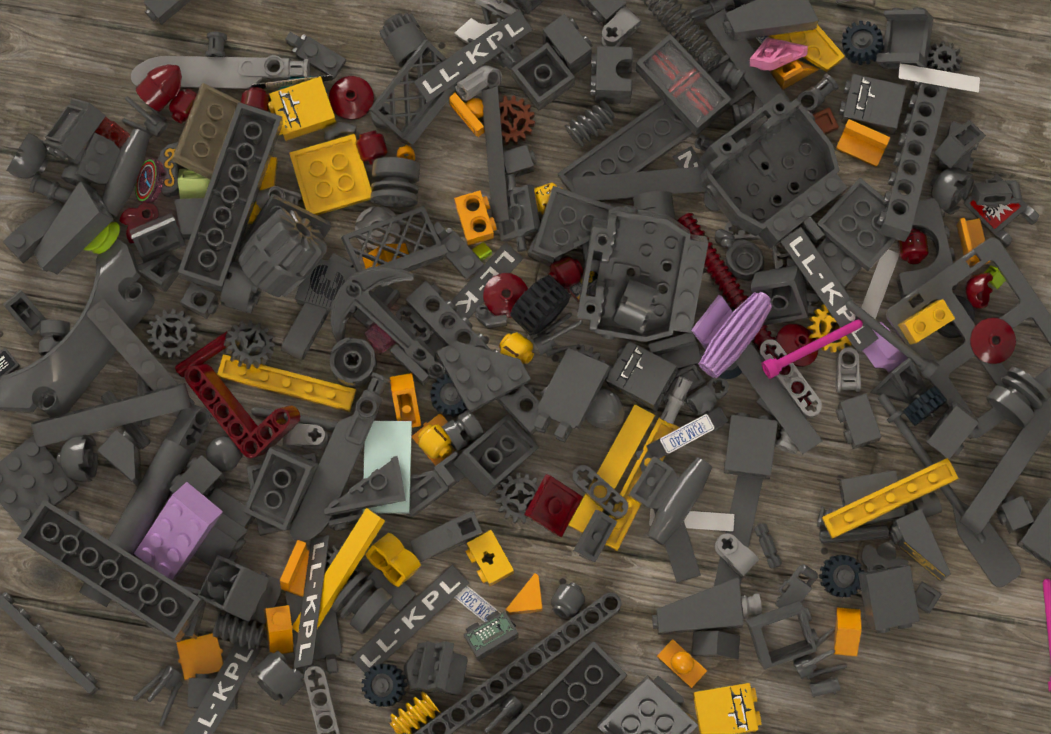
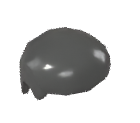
(223, 453)

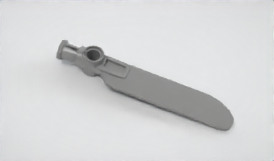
(224, 71)

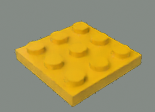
(331, 175)

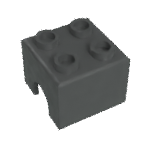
(607, 66)
(233, 588)

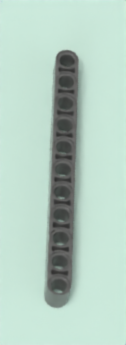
(522, 662)

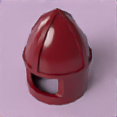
(160, 86)

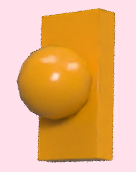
(469, 112)
(681, 663)

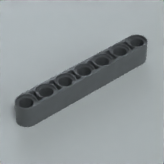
(111, 414)
(1008, 470)

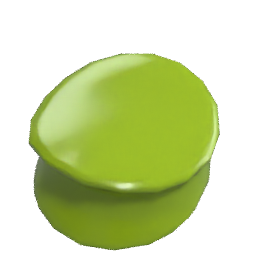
(104, 239)

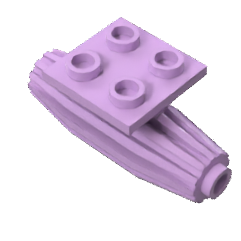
(729, 332)

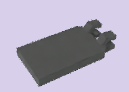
(570, 393)
(327, 636)

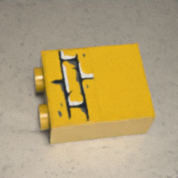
(302, 108)
(727, 710)

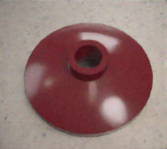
(354, 107)
(493, 291)
(789, 339)
(982, 343)

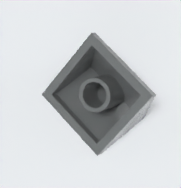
(157, 237)

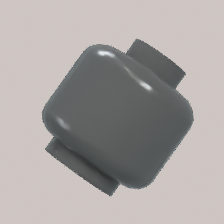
(567, 600)

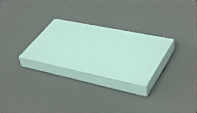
(382, 443)

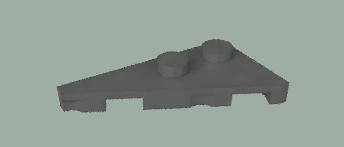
(379, 489)

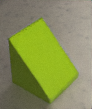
(482, 251)
(998, 279)

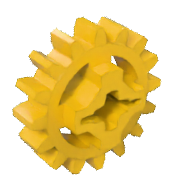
(825, 321)

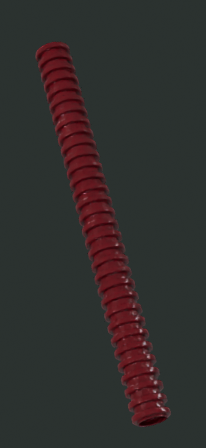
(734, 295)

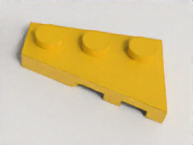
(821, 48)

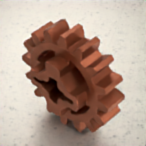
(519, 118)

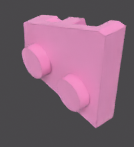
(776, 53)

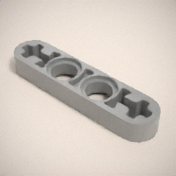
(794, 376)
(321, 710)

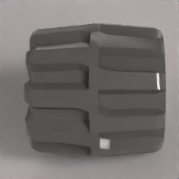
(282, 253)

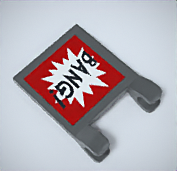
(998, 218)

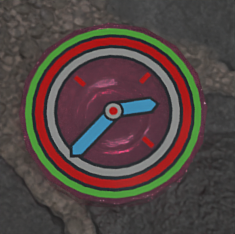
(149, 181)

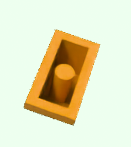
(405, 399)
(279, 629)

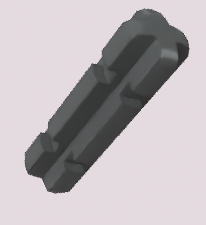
(768, 545)

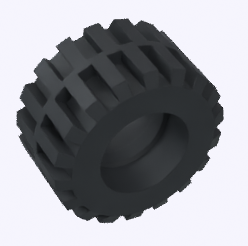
(540, 305)

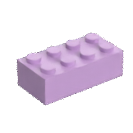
(178, 531)

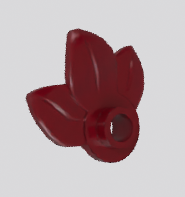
(134, 217)

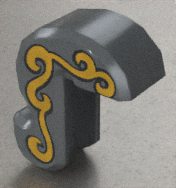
(171, 171)

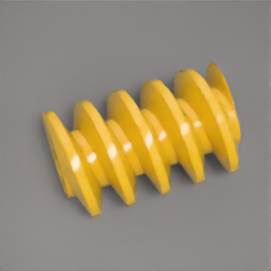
(413, 715)

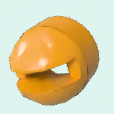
(406, 150)

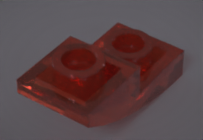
(112, 131)

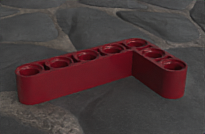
(238, 415)

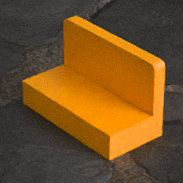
(862, 143)
(970, 236)
(295, 571)

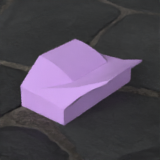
(884, 354)

